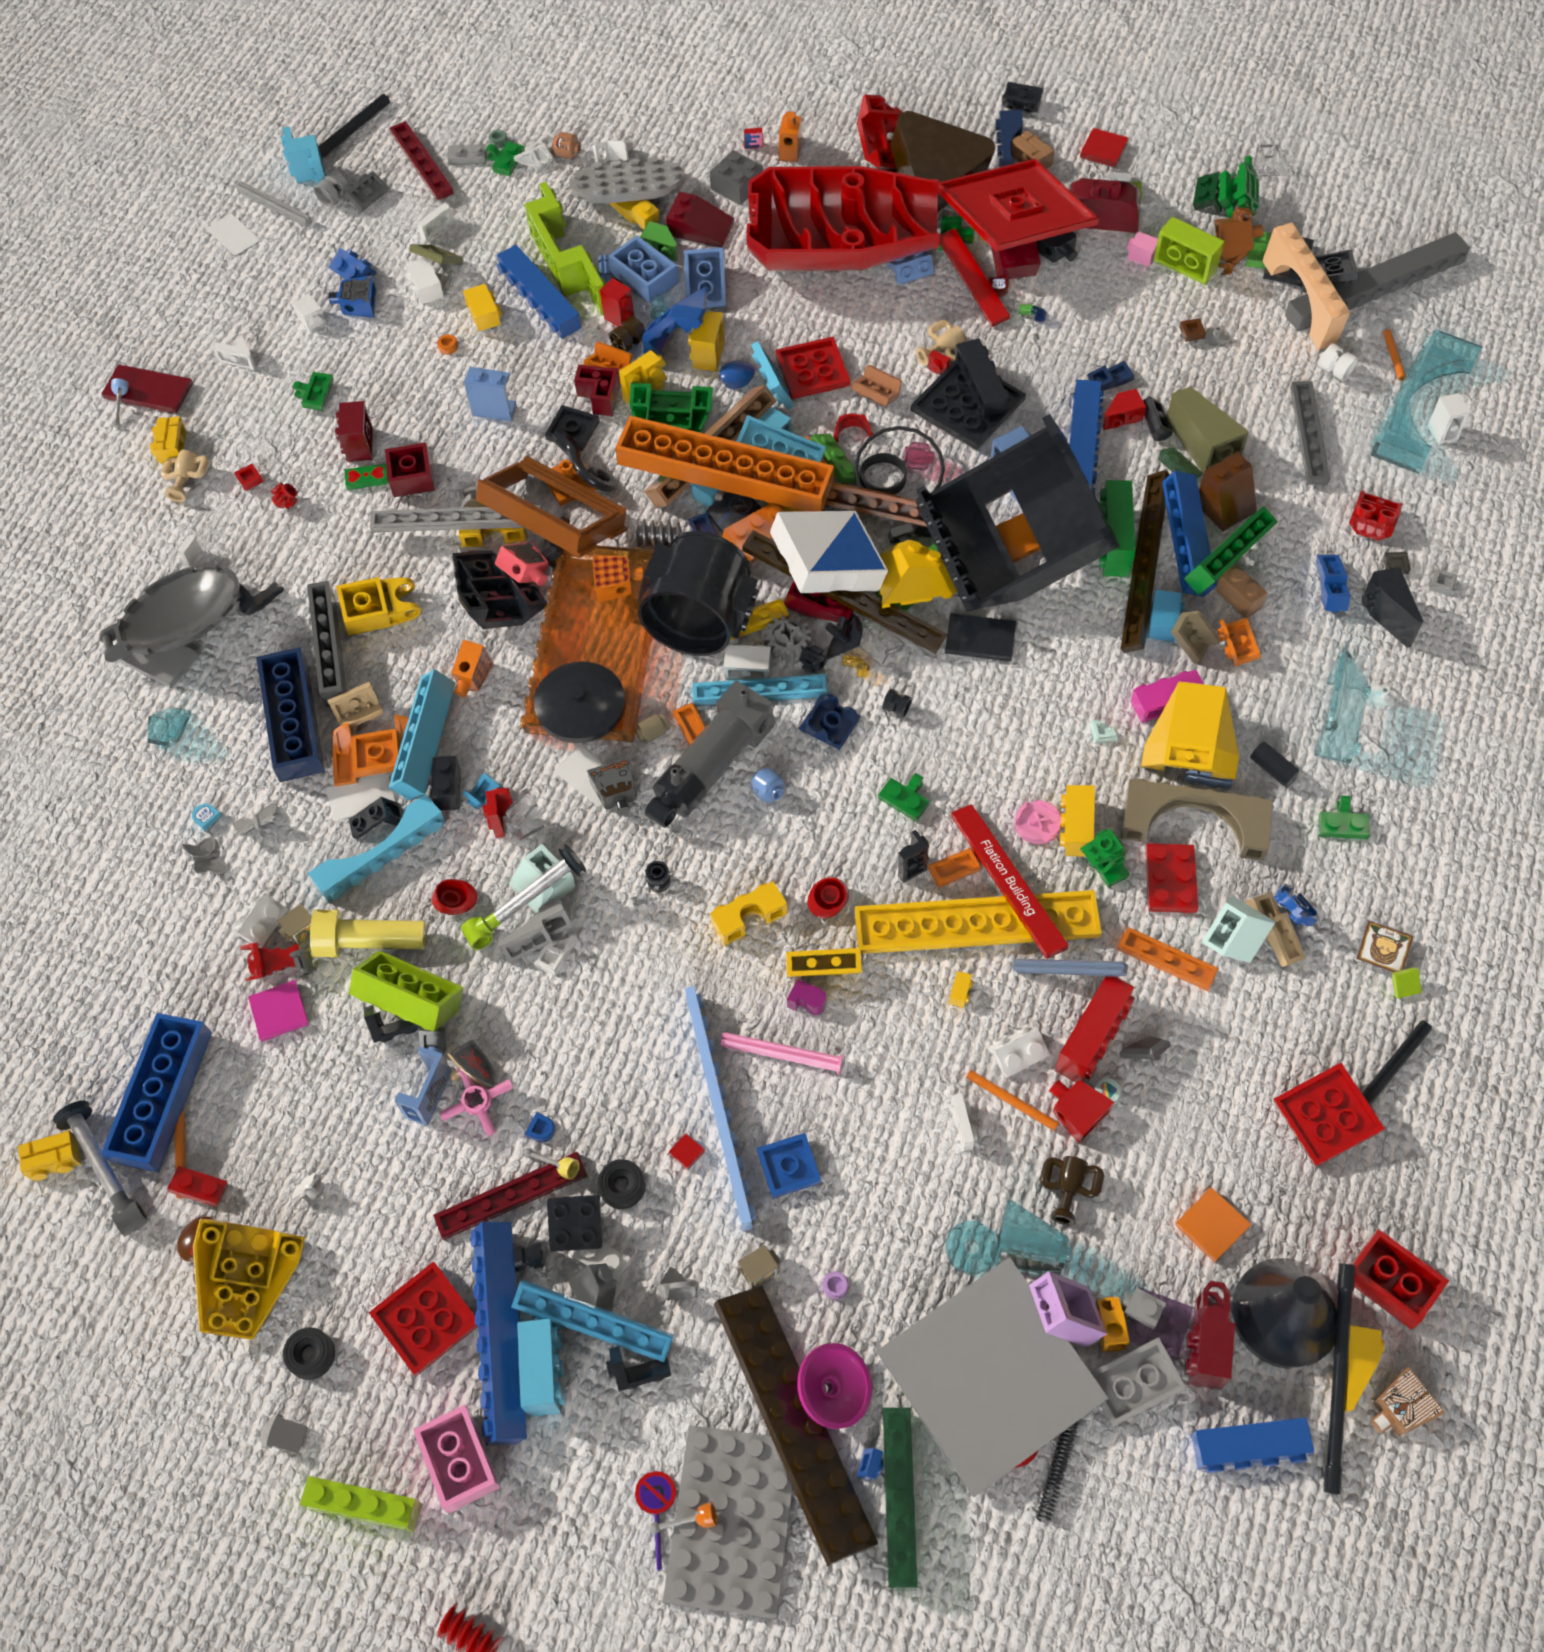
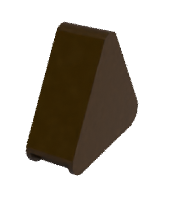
(938, 150)

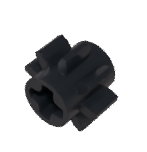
(813, 659)

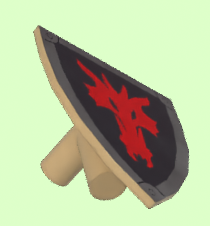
(474, 1064)

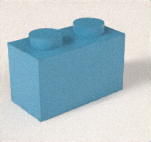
(1164, 614)

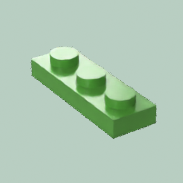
(835, 456)

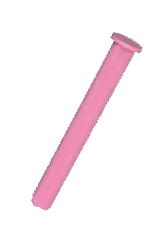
(782, 1052)

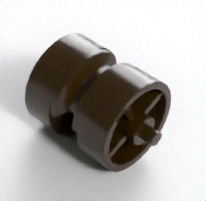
(629, 334)

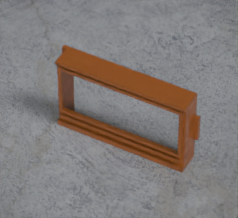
(493, 494)

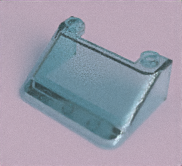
(1345, 710)

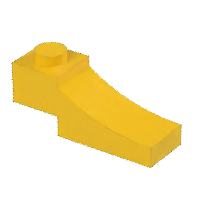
(637, 211)

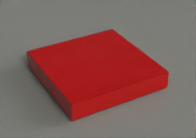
(1104, 147)

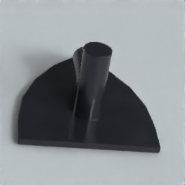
(845, 635)

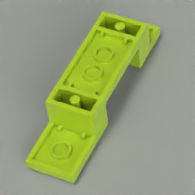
(571, 267)

